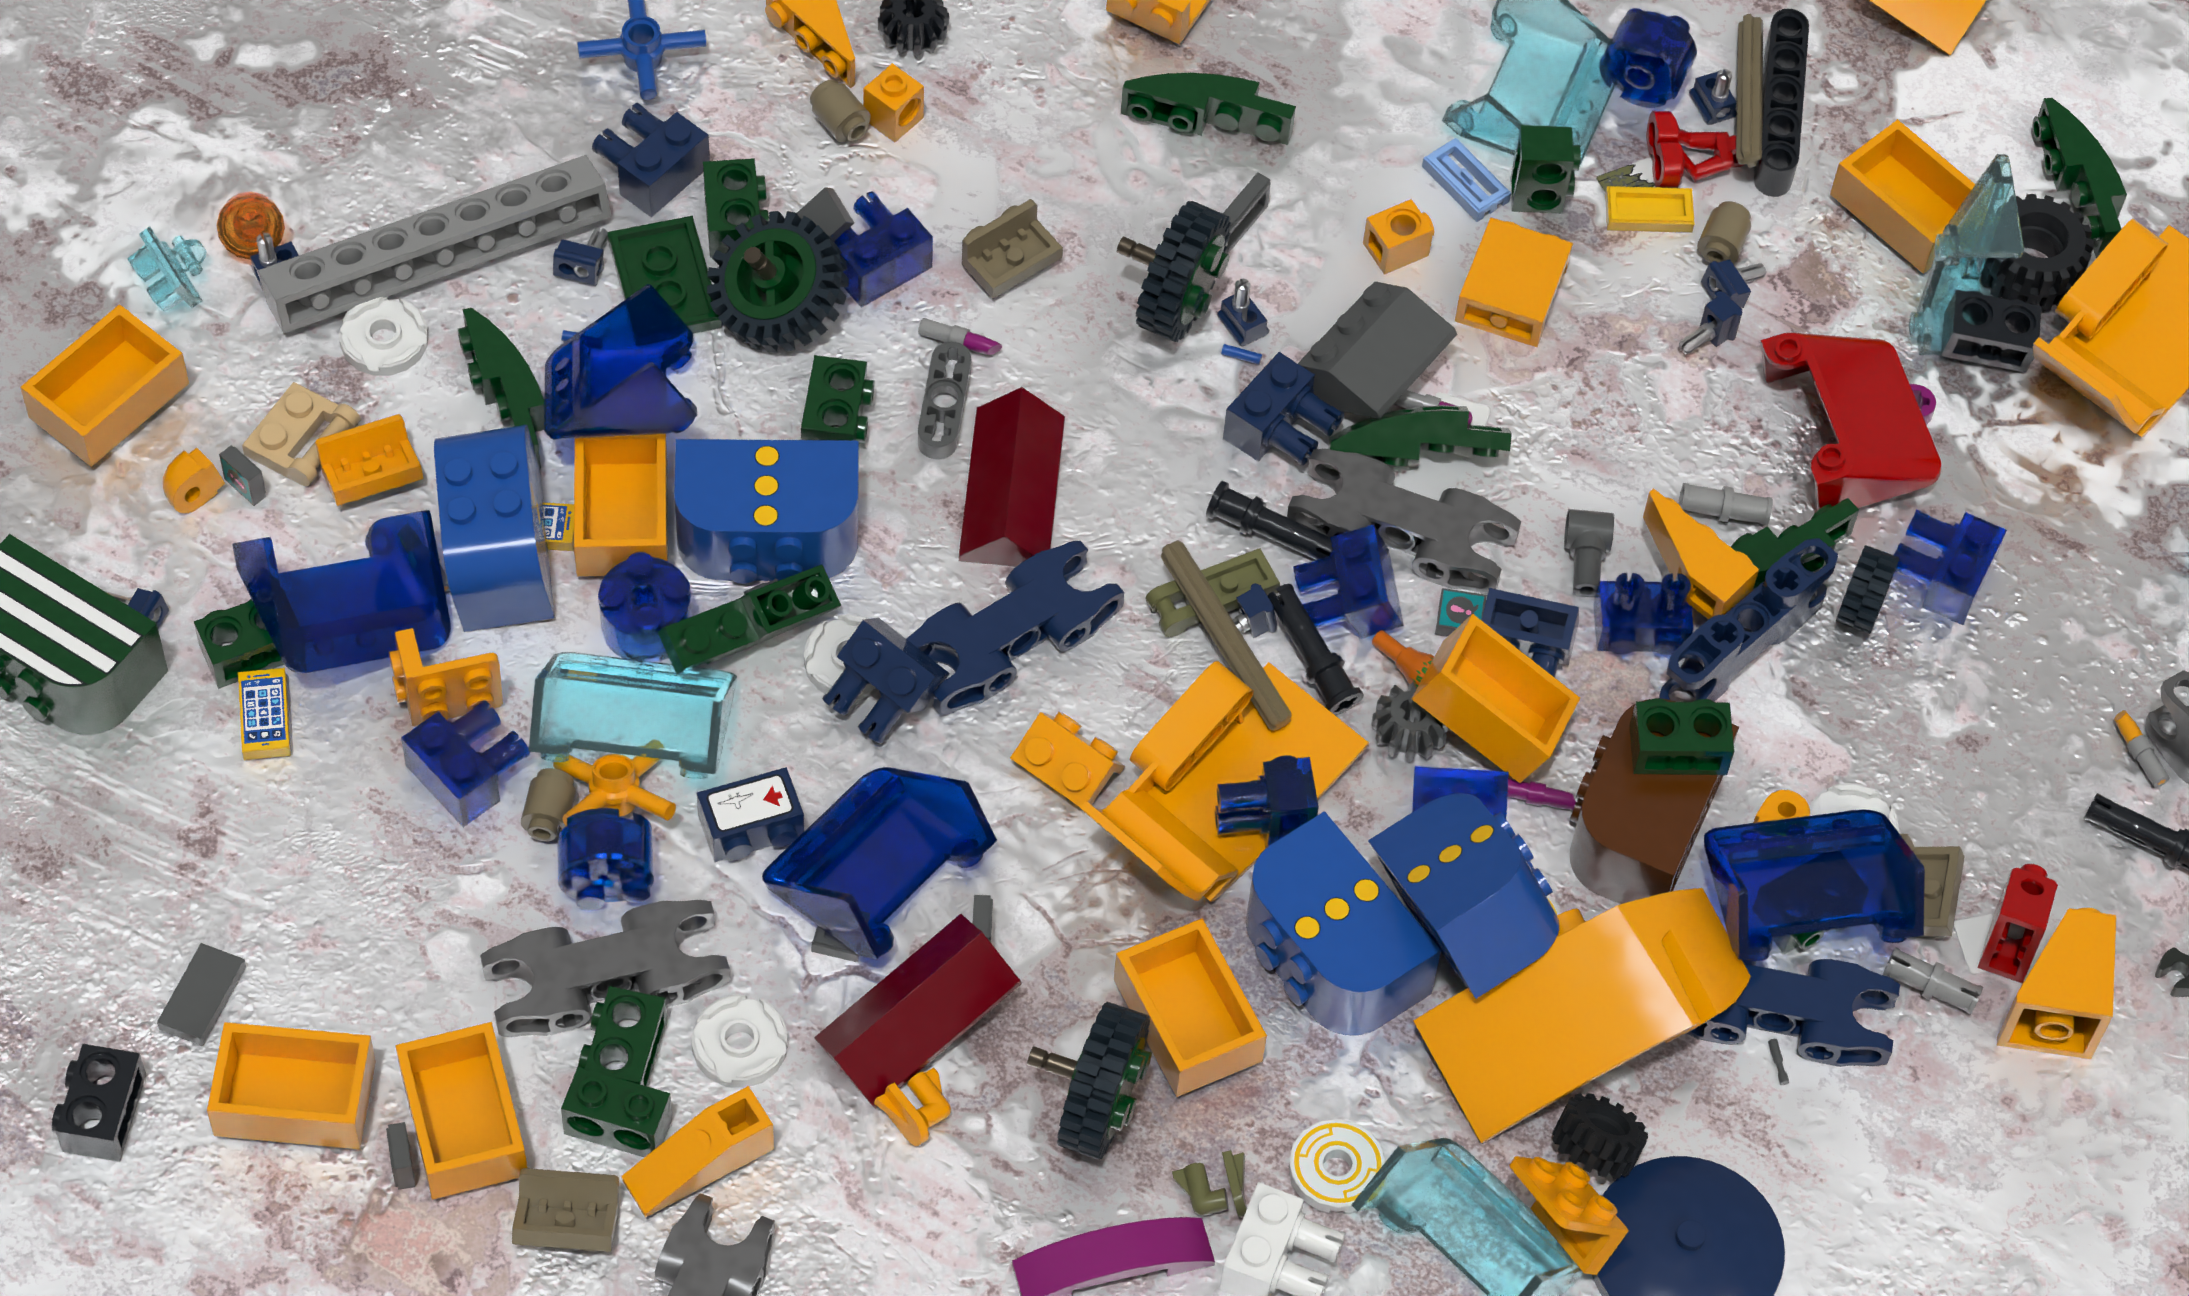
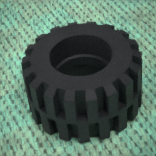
(2058, 235)

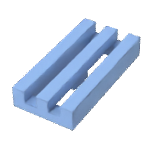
(1460, 182)

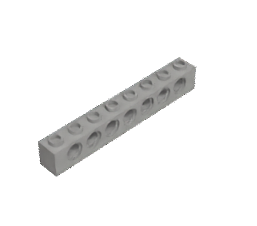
(435, 243)

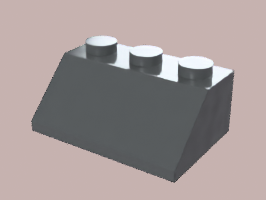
(1376, 350)

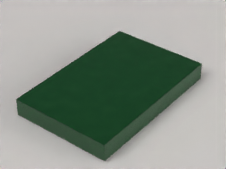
(672, 262)

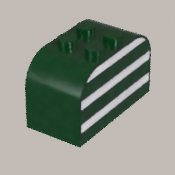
(70, 645)

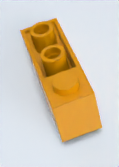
(817, 30)
(1715, 570)
(701, 1152)

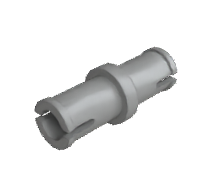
(1725, 504)
(1933, 980)

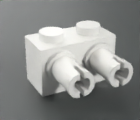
(1260, 1249)

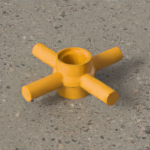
(616, 785)

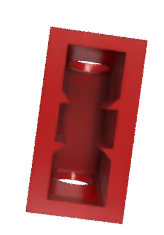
(2026, 903)

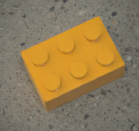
(1901, 191)
(105, 385)
(619, 500)
(1496, 698)
(1195, 1007)
(291, 1085)
(461, 1110)

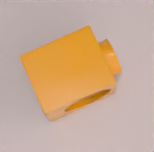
(894, 102)
(1398, 236)

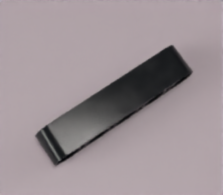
(1782, 101)

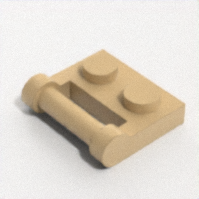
(291, 426)

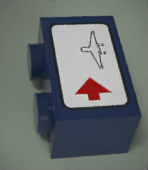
(750, 815)

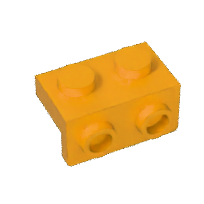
(368, 459)
(1067, 759)

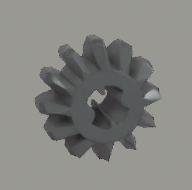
(1406, 725)

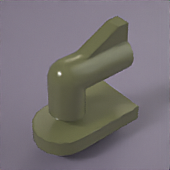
(1195, 1184)

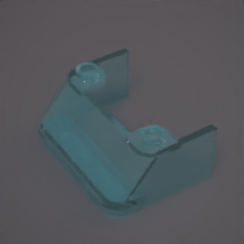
(1470, 1219)

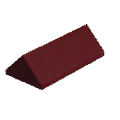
(1011, 480)
(919, 1009)

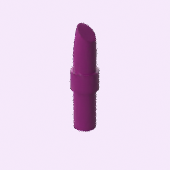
(1538, 795)

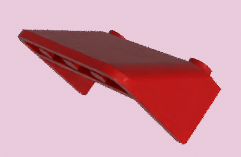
(1872, 412)

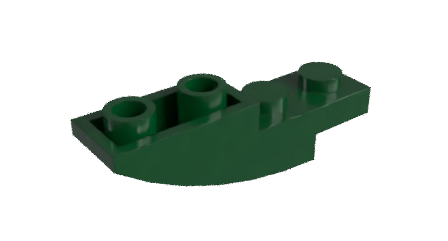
(1195, 99)
(2083, 167)
(502, 374)
(1401, 432)
(1828, 524)
(749, 619)

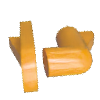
(907, 1119)

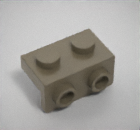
(1009, 249)
(1942, 885)
(566, 1210)

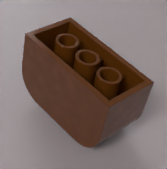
(1632, 826)

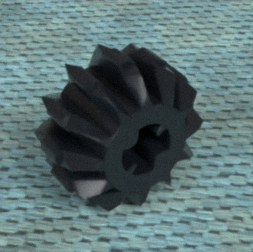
(913, 24)

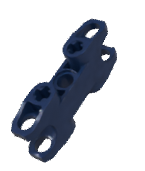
(1035, 610)
(1771, 612)
(1812, 1008)

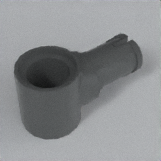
(1589, 539)

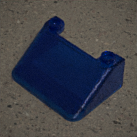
(614, 374)
(351, 607)
(877, 851)
(1815, 878)

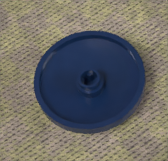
(1692, 1233)

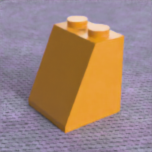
(2068, 991)

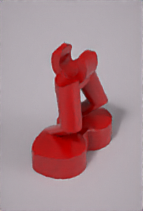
(1670, 159)

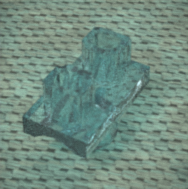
(174, 264)

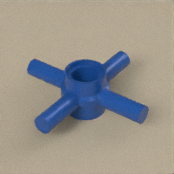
(642, 46)

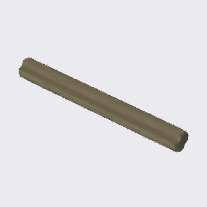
(1749, 91)
(1225, 634)

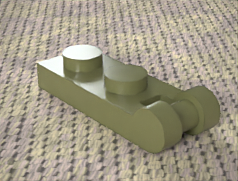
(1227, 581)

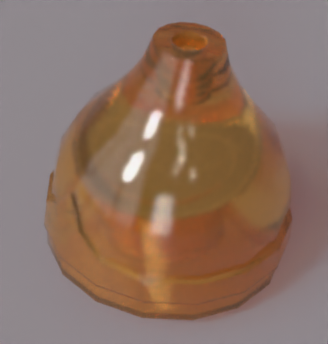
(244, 219)

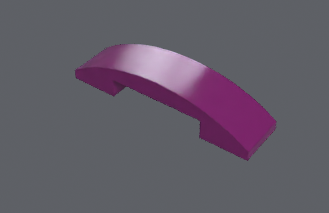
(1113, 1255)

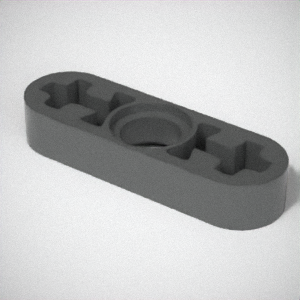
(951, 415)

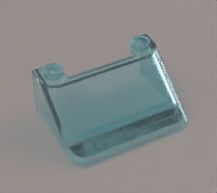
(1543, 79)
(1979, 229)
(631, 710)

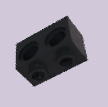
(1990, 330)
(110, 1102)

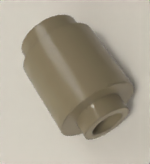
(840, 111)
(1725, 232)
(546, 802)

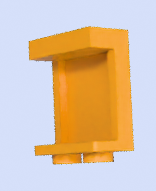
(1513, 281)

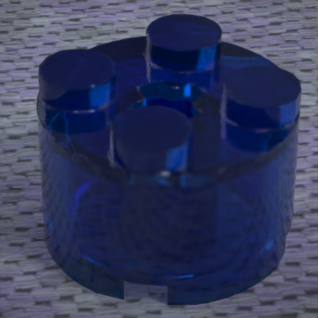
(1648, 57)
(638, 602)
(605, 858)

